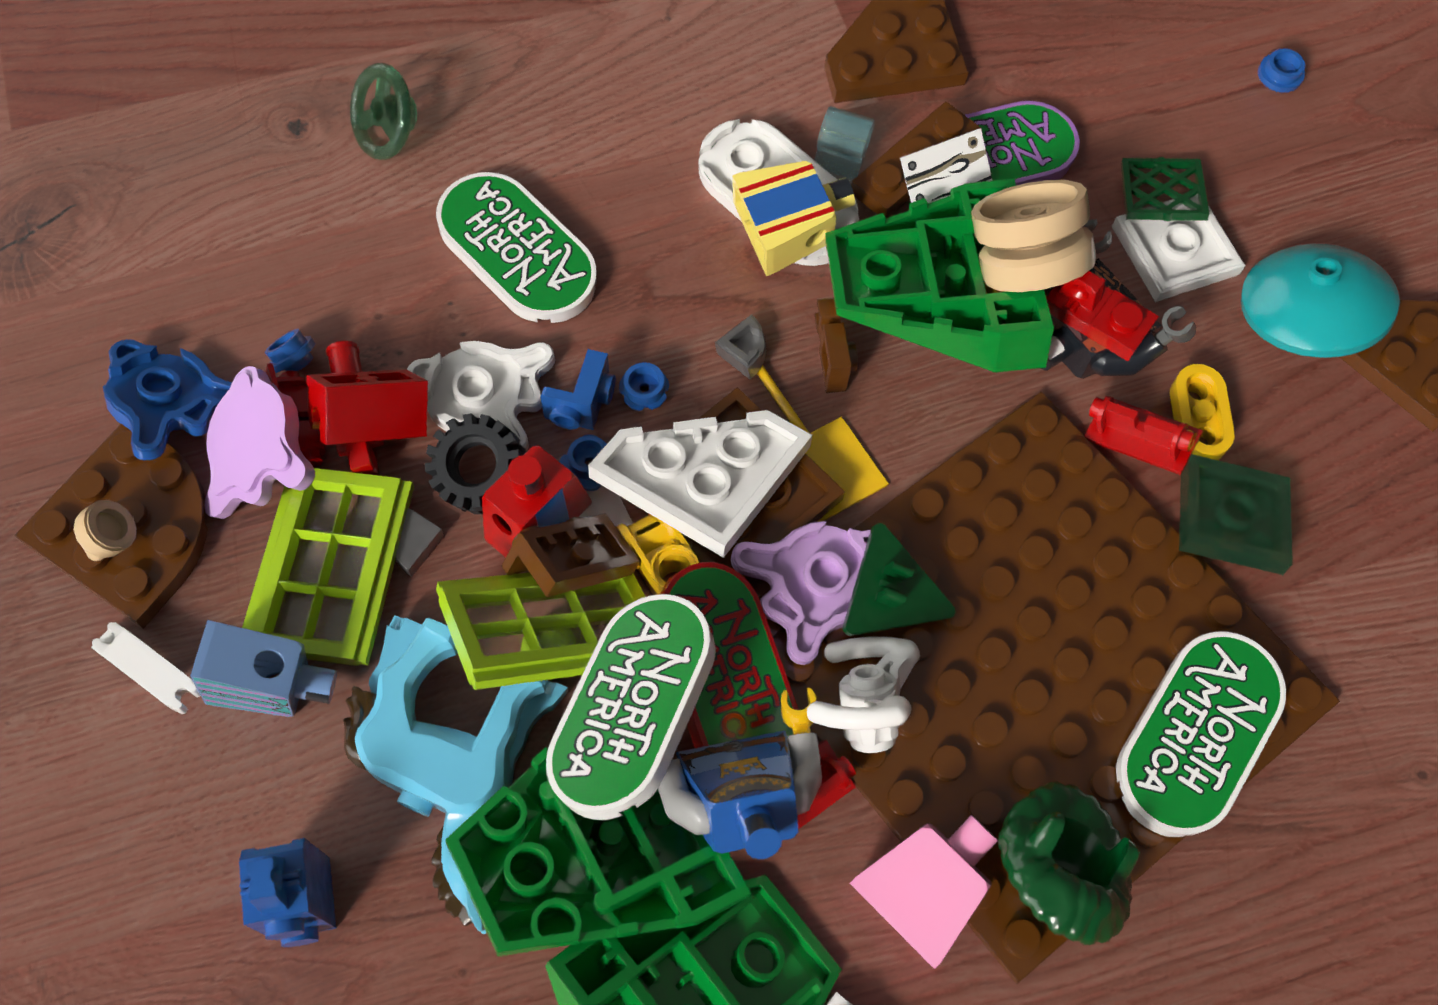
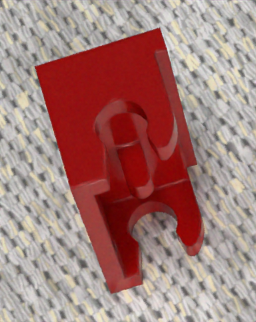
(367, 406)

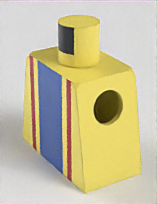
(788, 211)

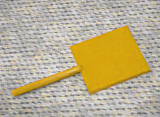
(836, 453)

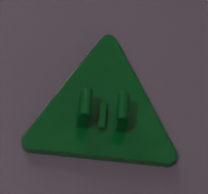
(892, 589)

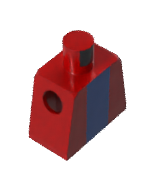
(529, 494)

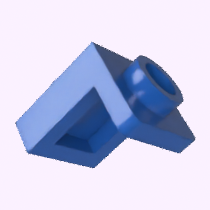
(582, 406)

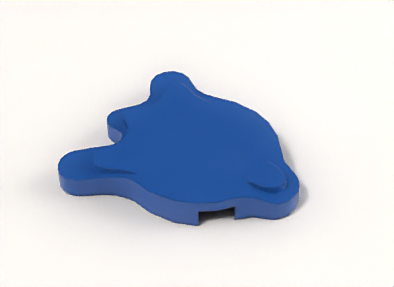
(160, 394)

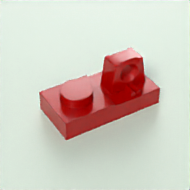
(1101, 314)

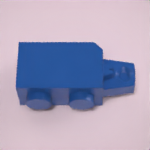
(287, 892)

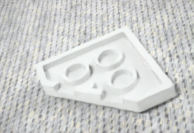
(702, 472)

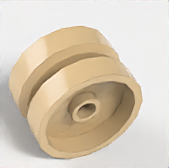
(1034, 235)

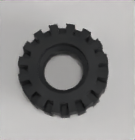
(454, 444)

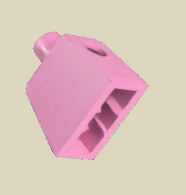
(930, 886)

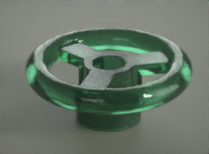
(391, 111)

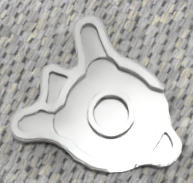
(486, 382)

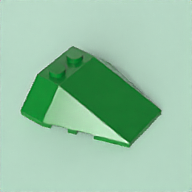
(738, 957)

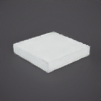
(1178, 253)

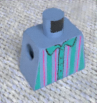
(236, 668)

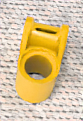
(659, 550)

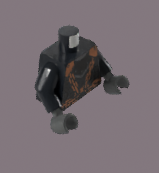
(1087, 357)

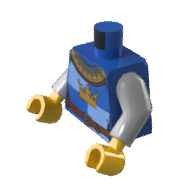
(747, 788)

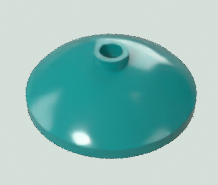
(1320, 300)

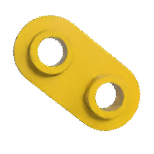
(1209, 414)

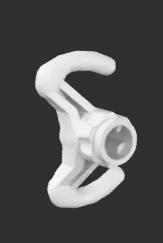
(869, 693)

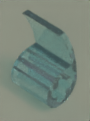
(843, 142)

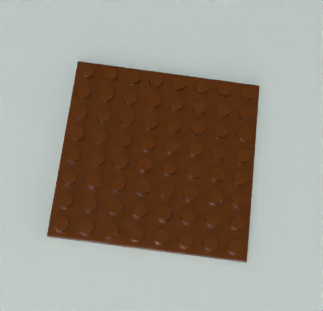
(1054, 649)

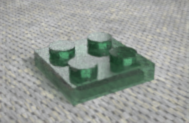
(1236, 514)

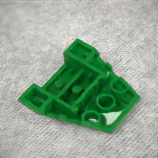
(570, 879)

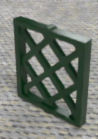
(1164, 212)

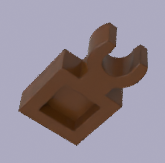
(836, 354)

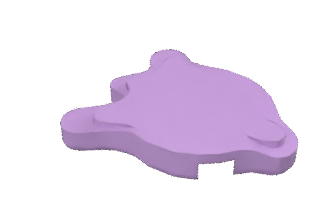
(253, 444)
(809, 581)

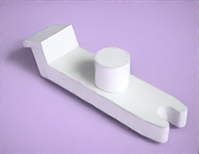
(145, 666)

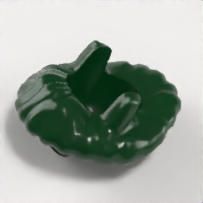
(1069, 862)

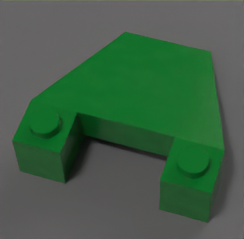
(926, 285)

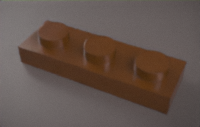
(883, 183)

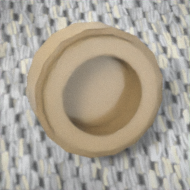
(104, 529)

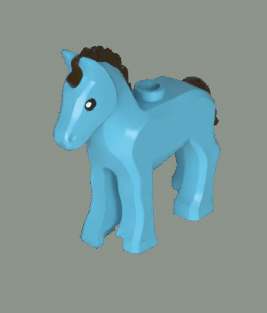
(434, 762)

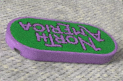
(1027, 141)

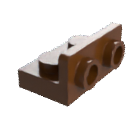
(571, 554)

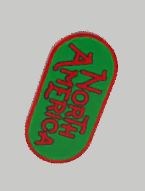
(747, 672)

